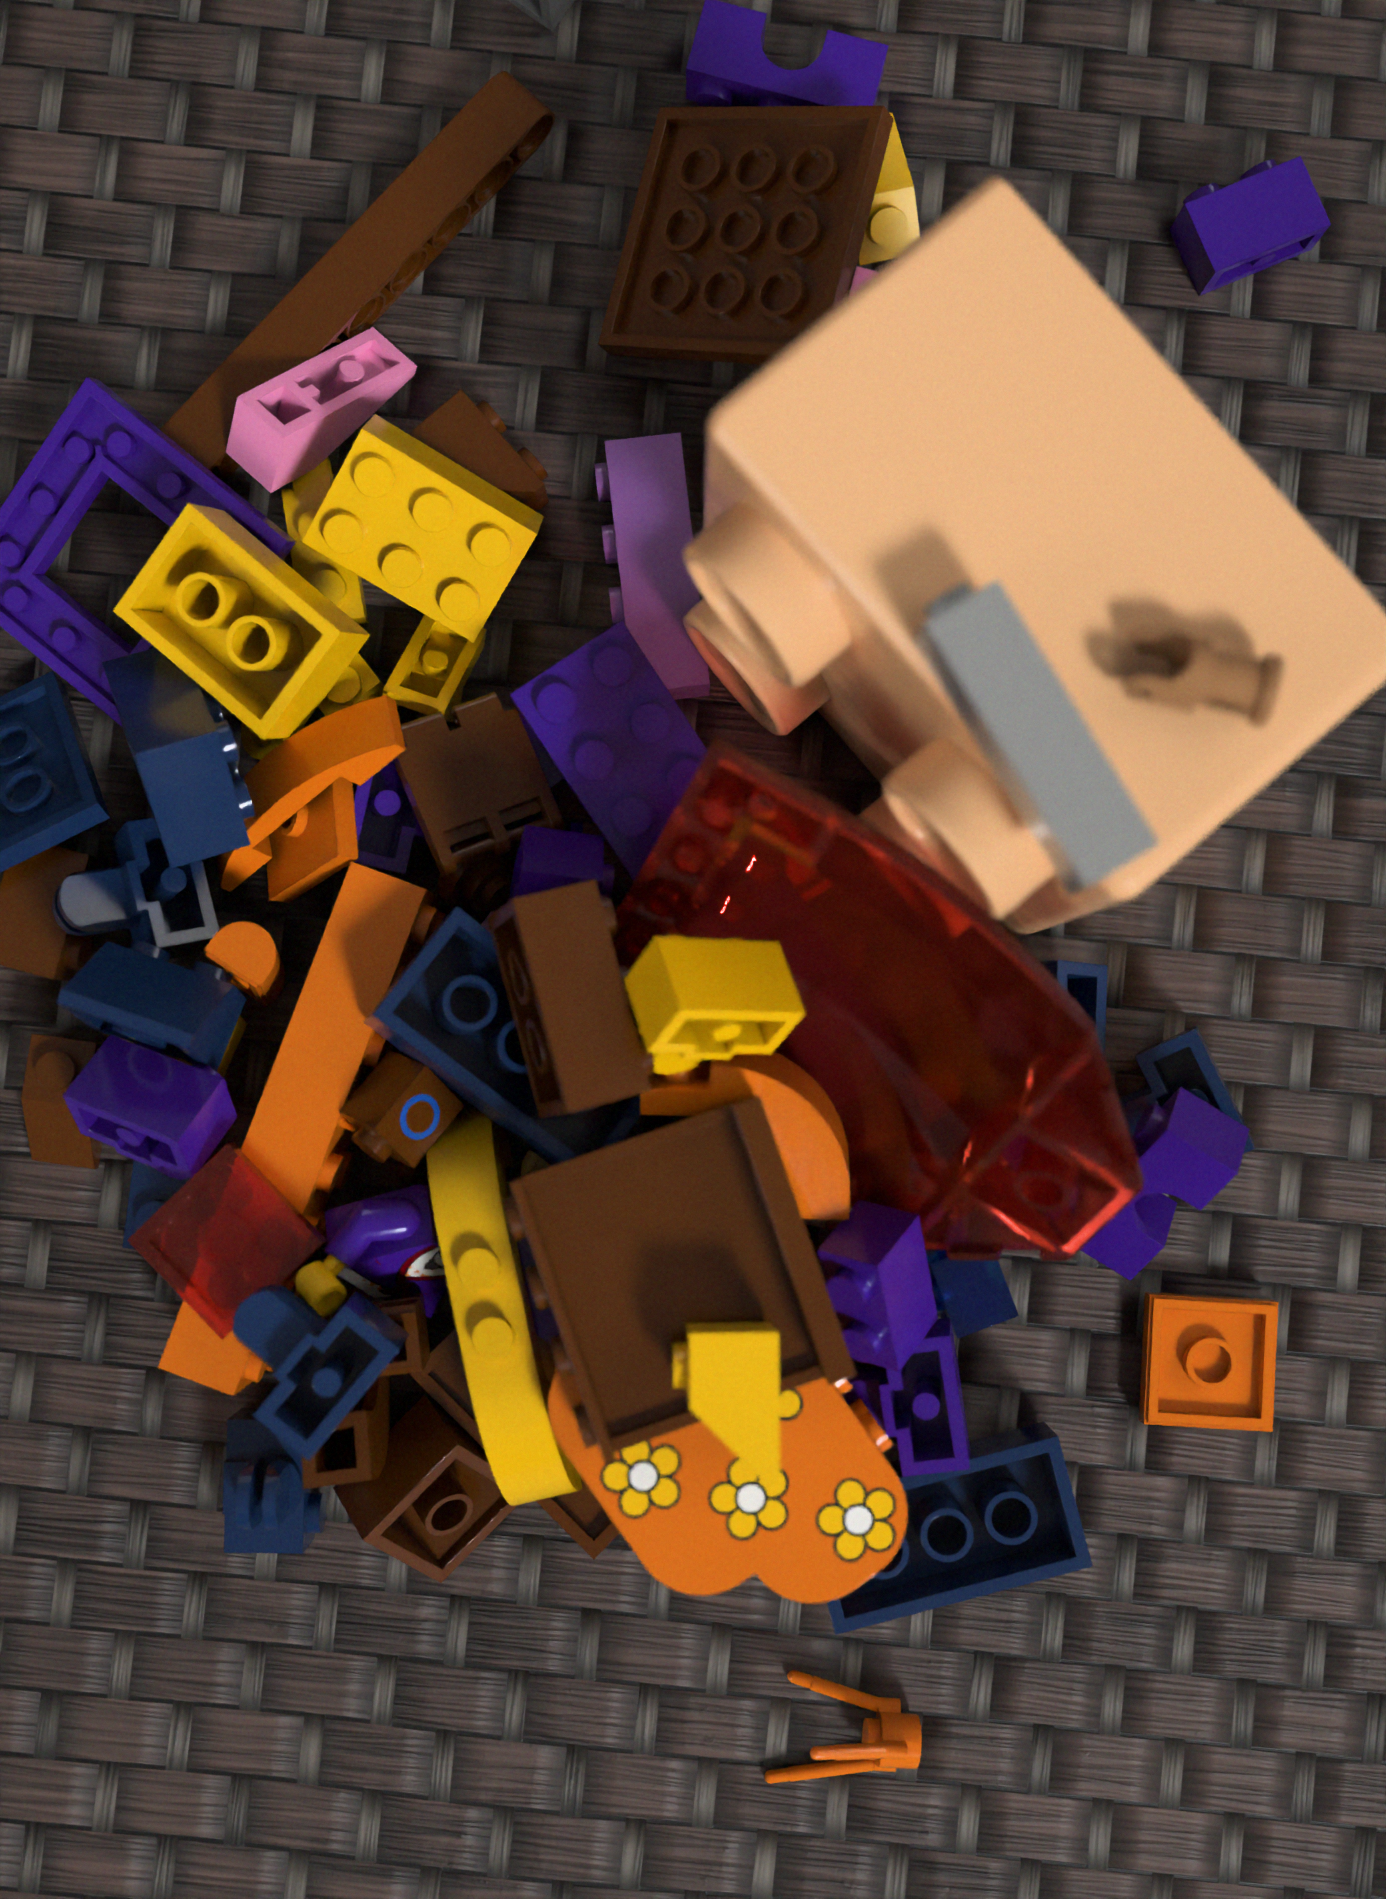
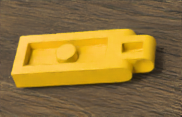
(327, 576)

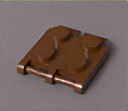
(473, 780)

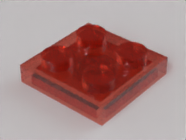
(226, 1238)

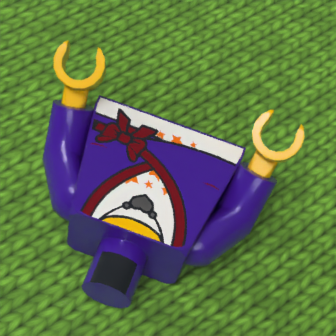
(380, 1248)

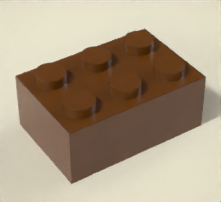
(570, 999)

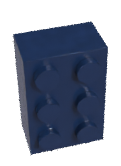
(181, 757)

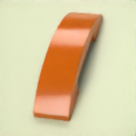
(343, 744)

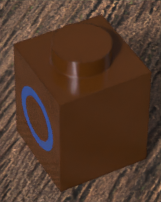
(400, 1110)

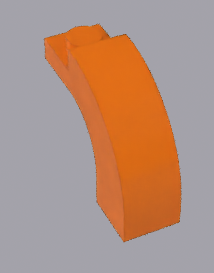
(796, 1108)

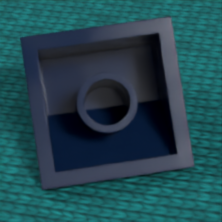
(156, 1002)

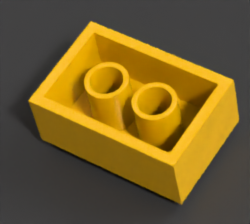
(422, 528)
(241, 622)

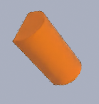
(251, 958)

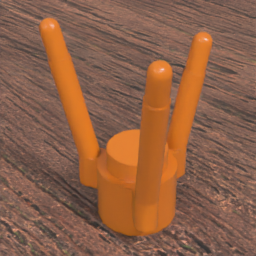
(887, 1741)

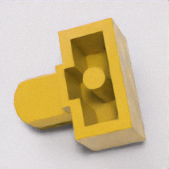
(711, 999)

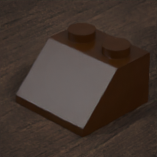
(431, 1496)

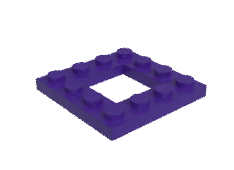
(88, 445)

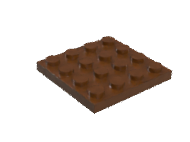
(743, 229)

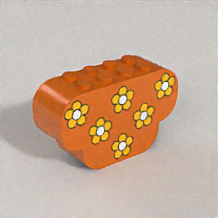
(712, 1523)

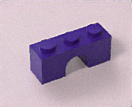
(733, 71)
(1182, 1152)

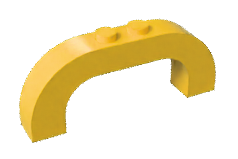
(494, 1310)

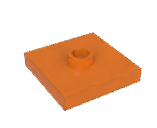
(313, 843)
(1208, 1361)

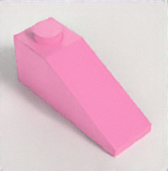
(314, 407)

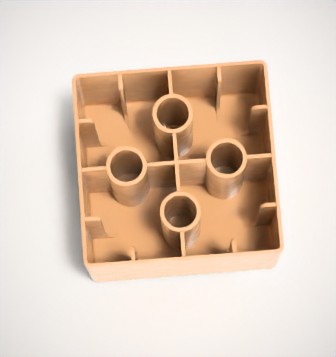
(1014, 428)

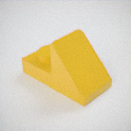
(433, 669)

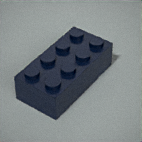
(458, 1022)
(976, 1531)

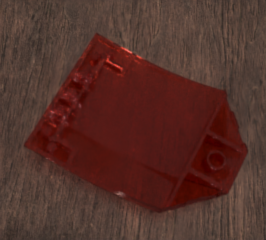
(925, 1022)

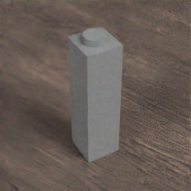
(1033, 735)

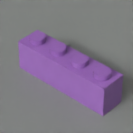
(647, 541)

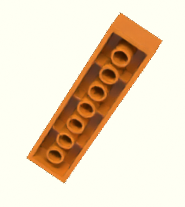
(322, 1061)

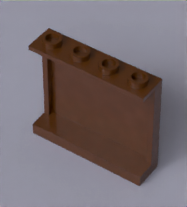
(666, 1236)

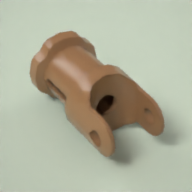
(1206, 676)

